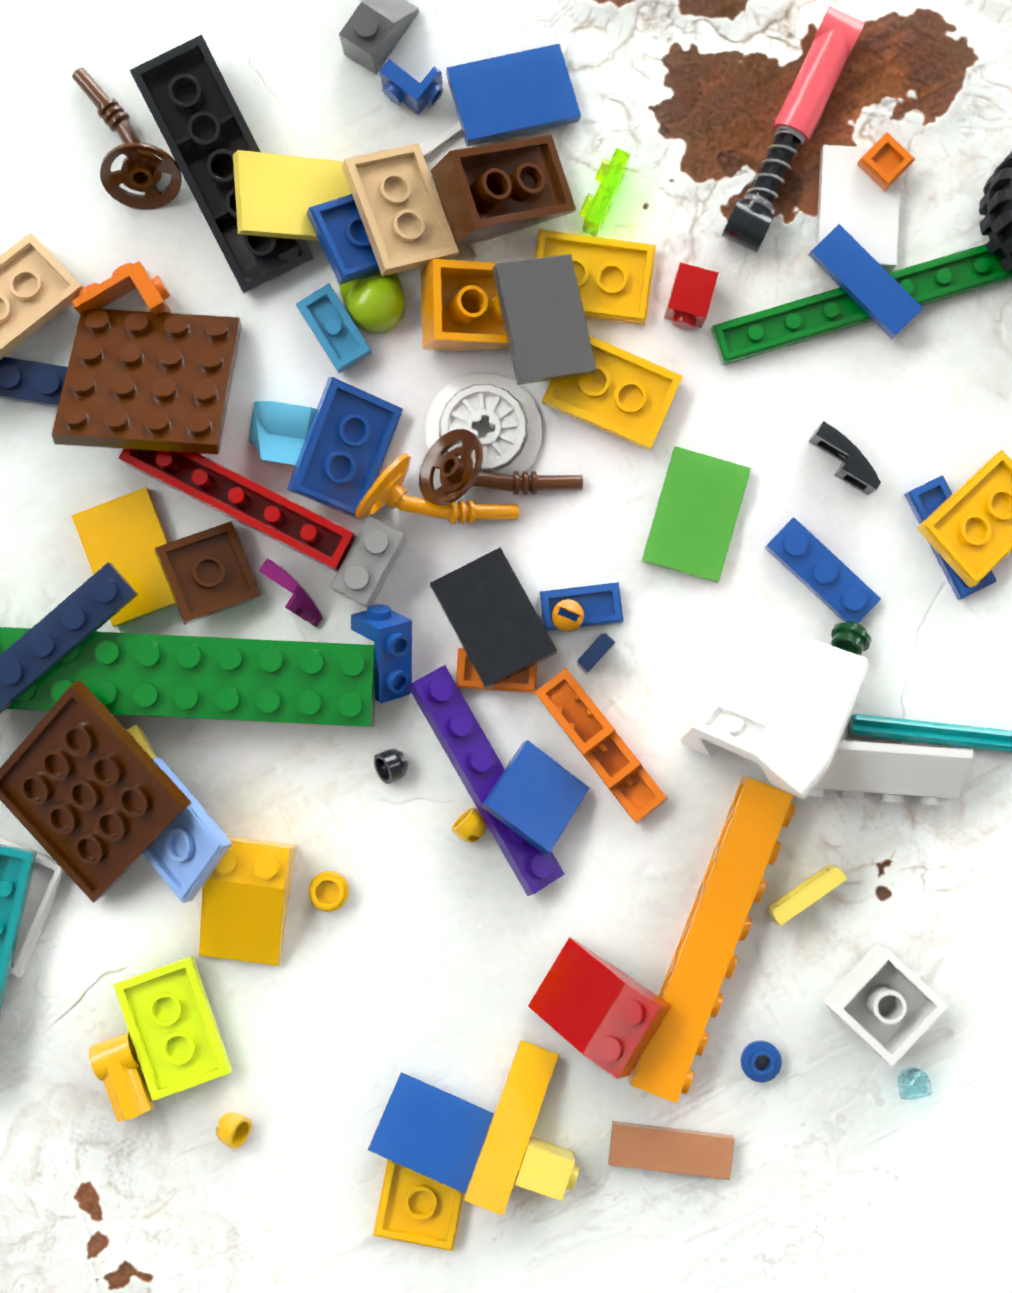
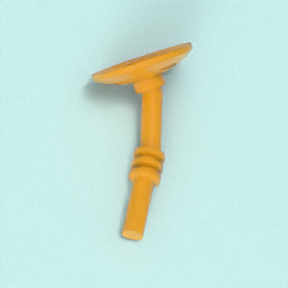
(390, 492)

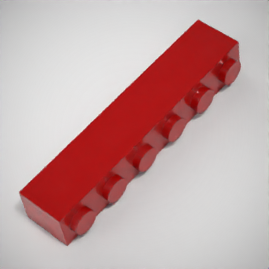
(246, 503)

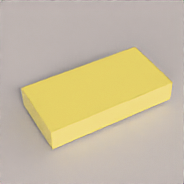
(806, 894)

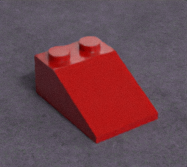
(598, 1009)

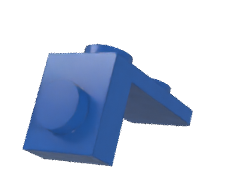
(392, 649)

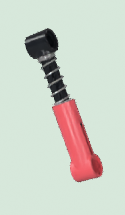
(794, 125)

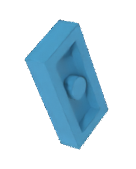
(333, 328)

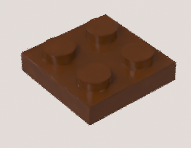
(207, 572)

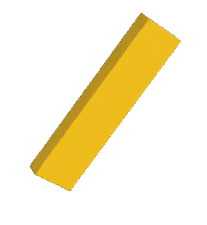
(511, 1127)

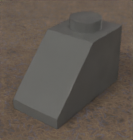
(376, 31)

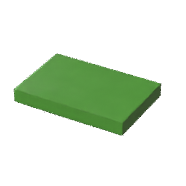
(696, 514)

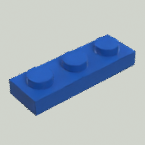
(822, 572)

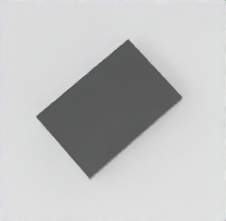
(544, 319)

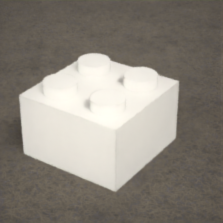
(885, 1003)

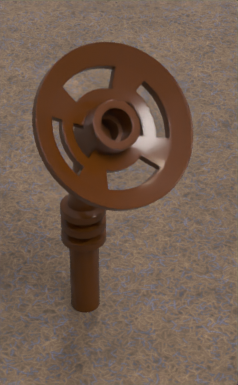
(140, 168)
(461, 472)

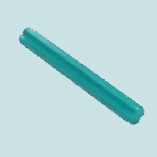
(931, 732)

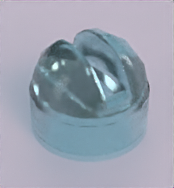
(914, 1084)

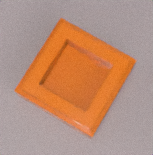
(885, 161)

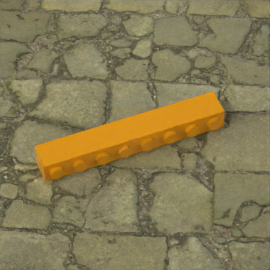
(711, 935)

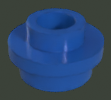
(757, 1049)

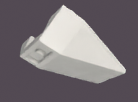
(785, 714)

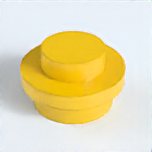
(328, 891)

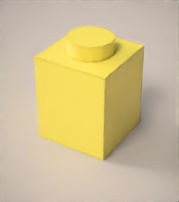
(547, 1169)

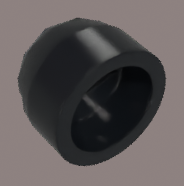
(390, 766)

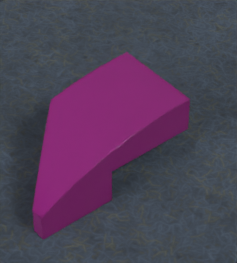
(300, 602)

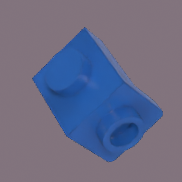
(404, 89)

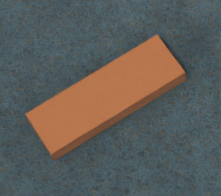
(671, 1150)

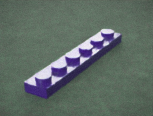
(479, 772)

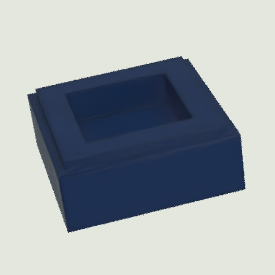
(595, 652)

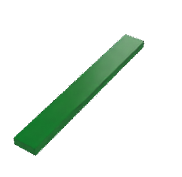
(837, 311)

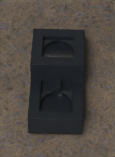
(854, 467)

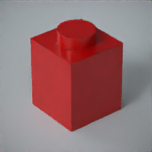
(690, 296)

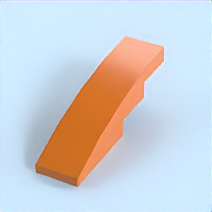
(601, 745)

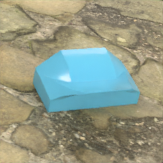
(279, 430)

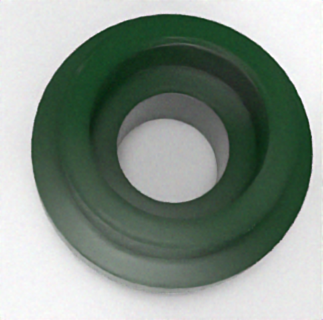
(850, 637)

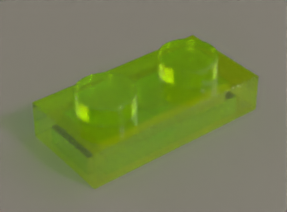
(610, 177)

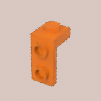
(122, 282)

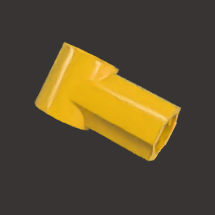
(119, 1068)

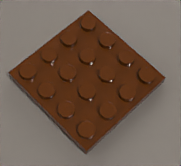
(148, 381)
(89, 792)

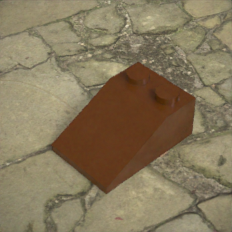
(501, 188)

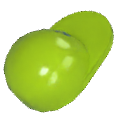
(375, 302)

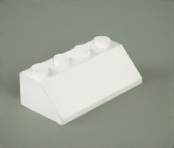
(895, 772)

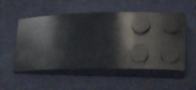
(203, 134)

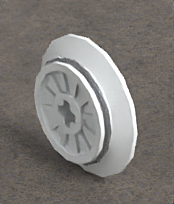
(507, 409)

